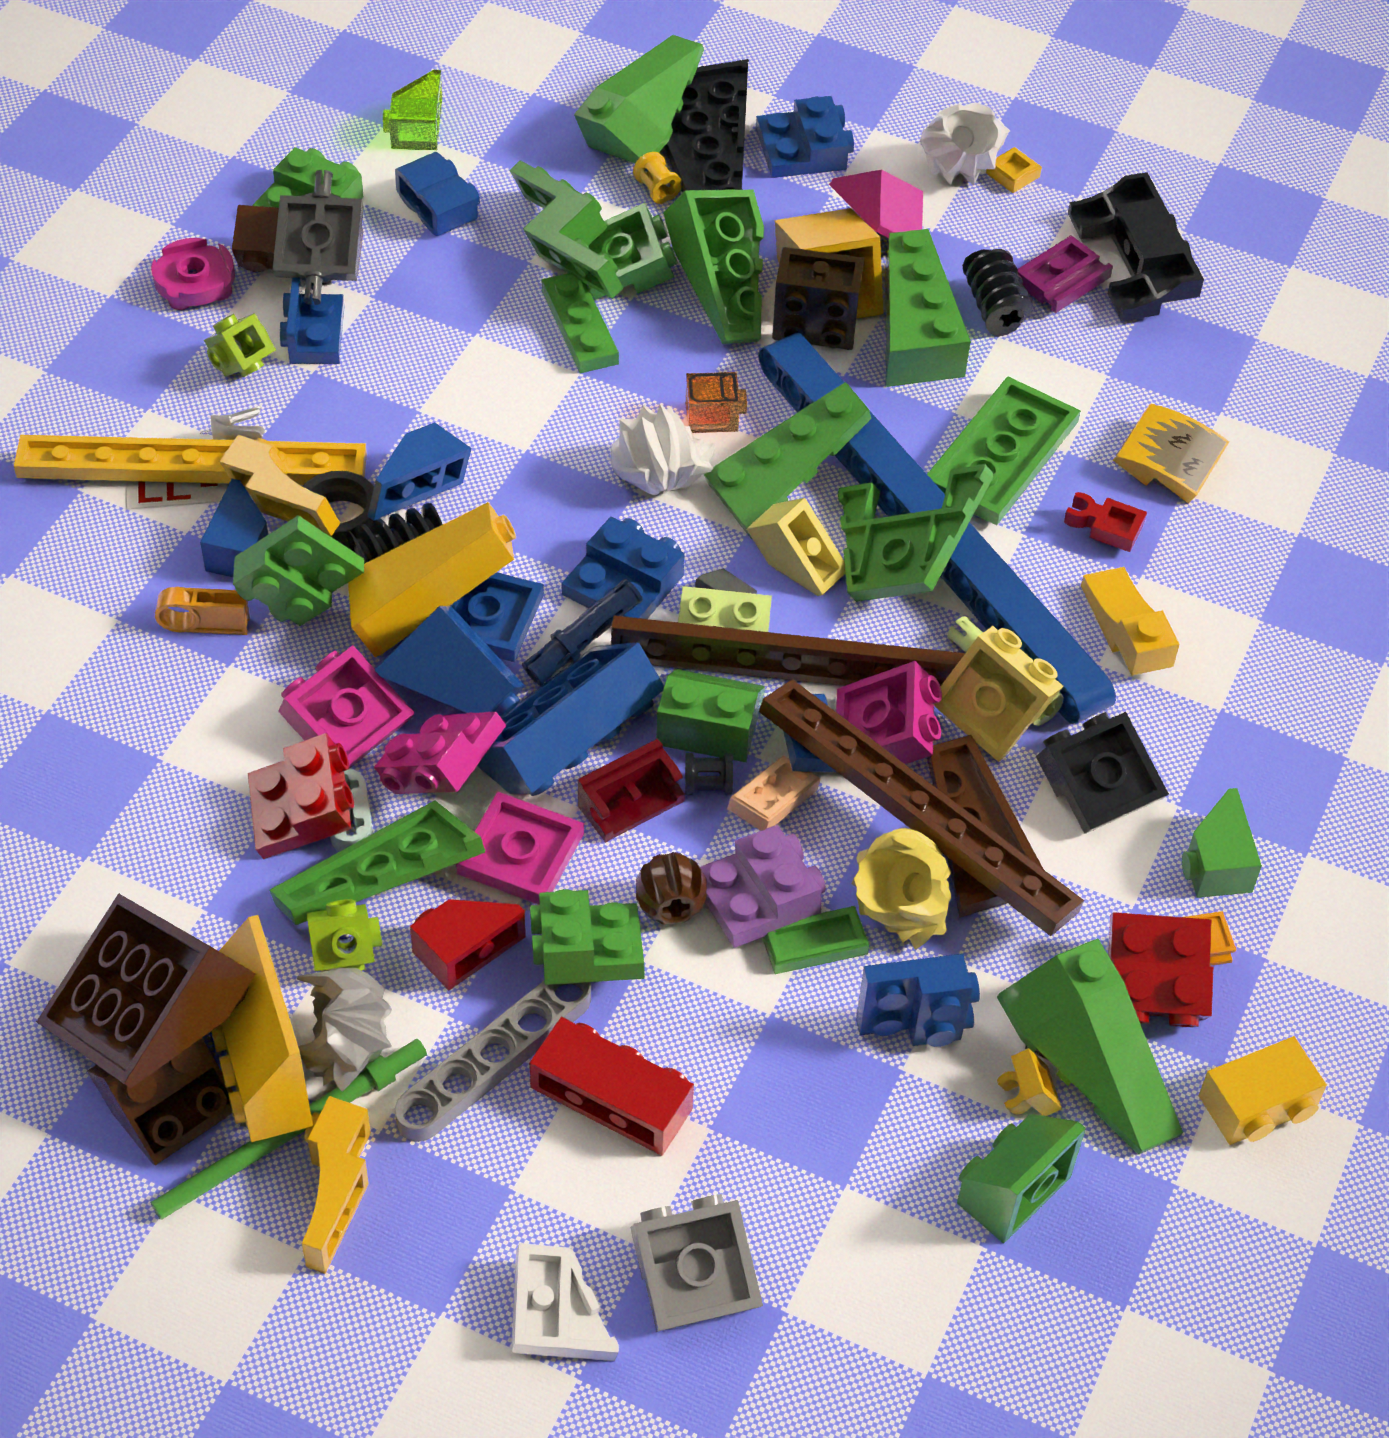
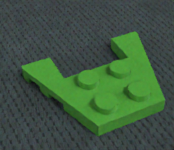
(905, 550)

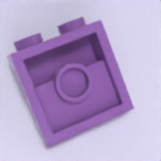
(762, 886)

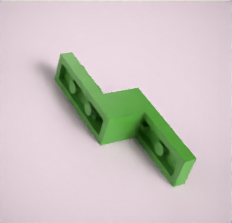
(566, 228)

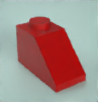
(465, 937)

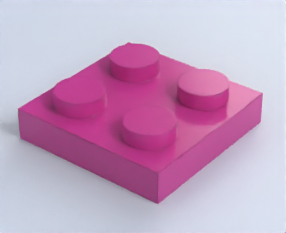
(523, 848)

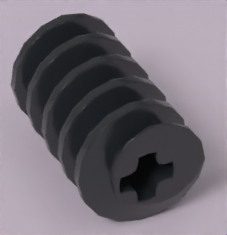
(997, 290)
(397, 532)

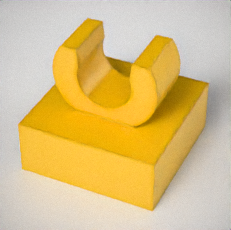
(1035, 1085)

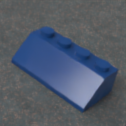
(570, 716)

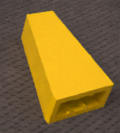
(427, 573)

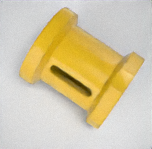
(657, 177)

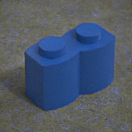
(437, 193)

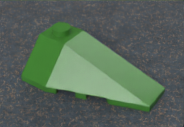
(637, 104)
(718, 248)
(1089, 1030)

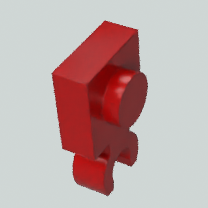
(1109, 523)

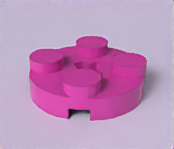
(210, 283)

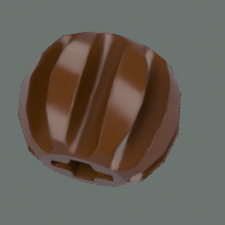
(671, 888)

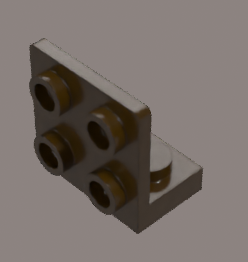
(817, 297)

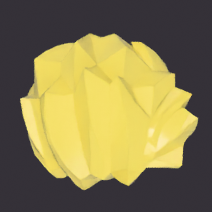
(904, 885)

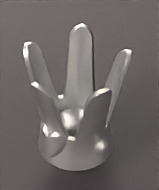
(224, 429)

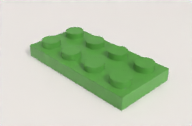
(1014, 438)

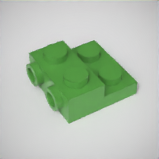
(297, 177)
(637, 249)
(295, 571)
(585, 940)

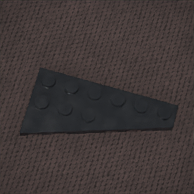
(710, 129)

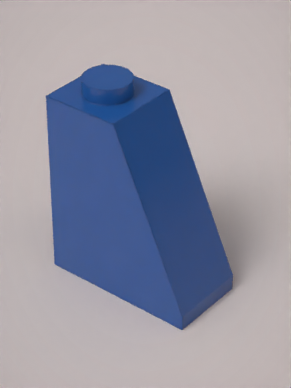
(452, 666)

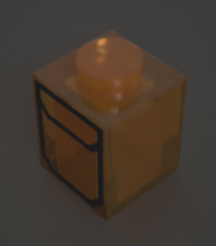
(714, 402)

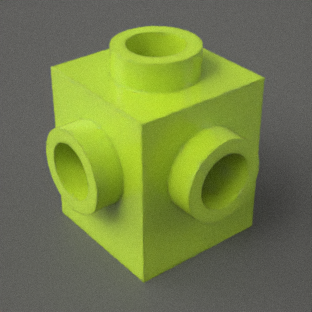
(238, 345)
(337, 920)

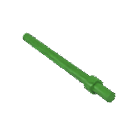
(375, 1076)

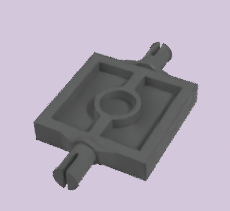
(318, 237)

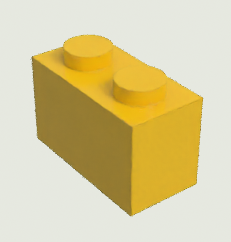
(1262, 1091)

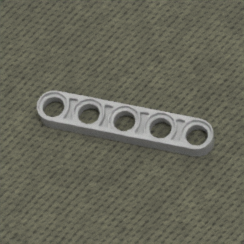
(482, 1073)

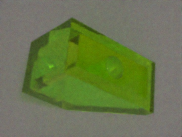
(416, 114)

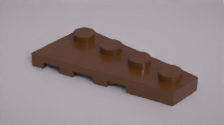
(965, 777)

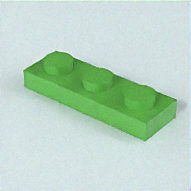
(580, 323)

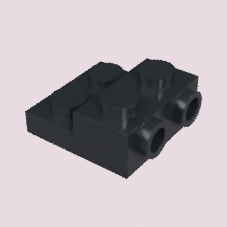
(1101, 771)

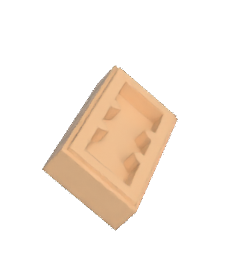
(773, 794)

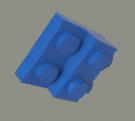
(805, 139)
(626, 552)
(501, 612)
(918, 995)

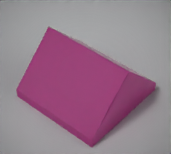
(882, 201)

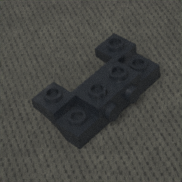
(1147, 242)

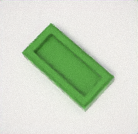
(817, 940)

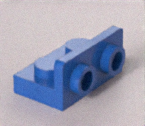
(312, 330)

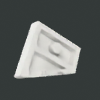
(556, 1308)

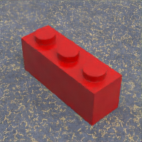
(612, 1085)

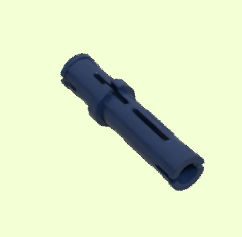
(568, 643)

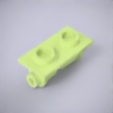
(725, 609)

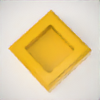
(1014, 170)

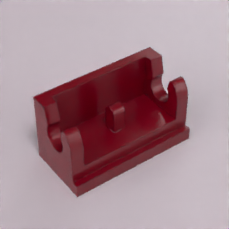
(630, 790)

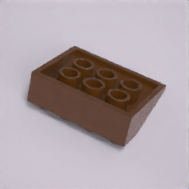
(142, 993)

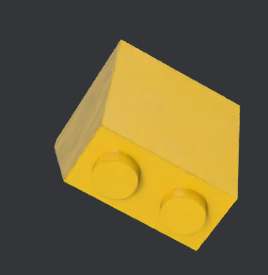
(842, 234)

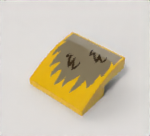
(1172, 450)

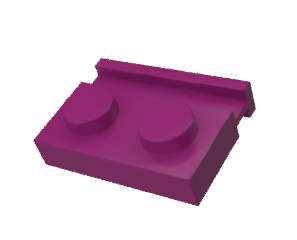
(1064, 273)

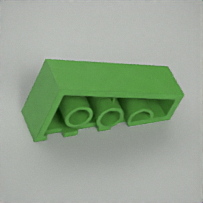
(922, 318)

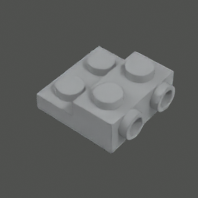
(696, 1262)

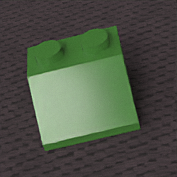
(708, 714)
(1020, 1172)

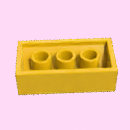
(261, 1046)

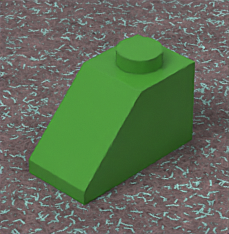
(1222, 851)

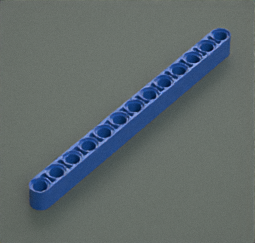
(975, 568)

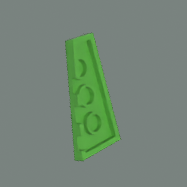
(787, 455)
(388, 858)

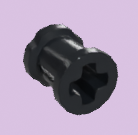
(723, 766)

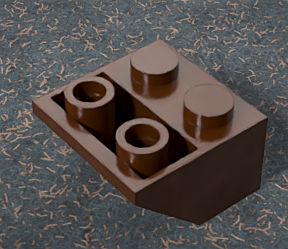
(170, 1104)

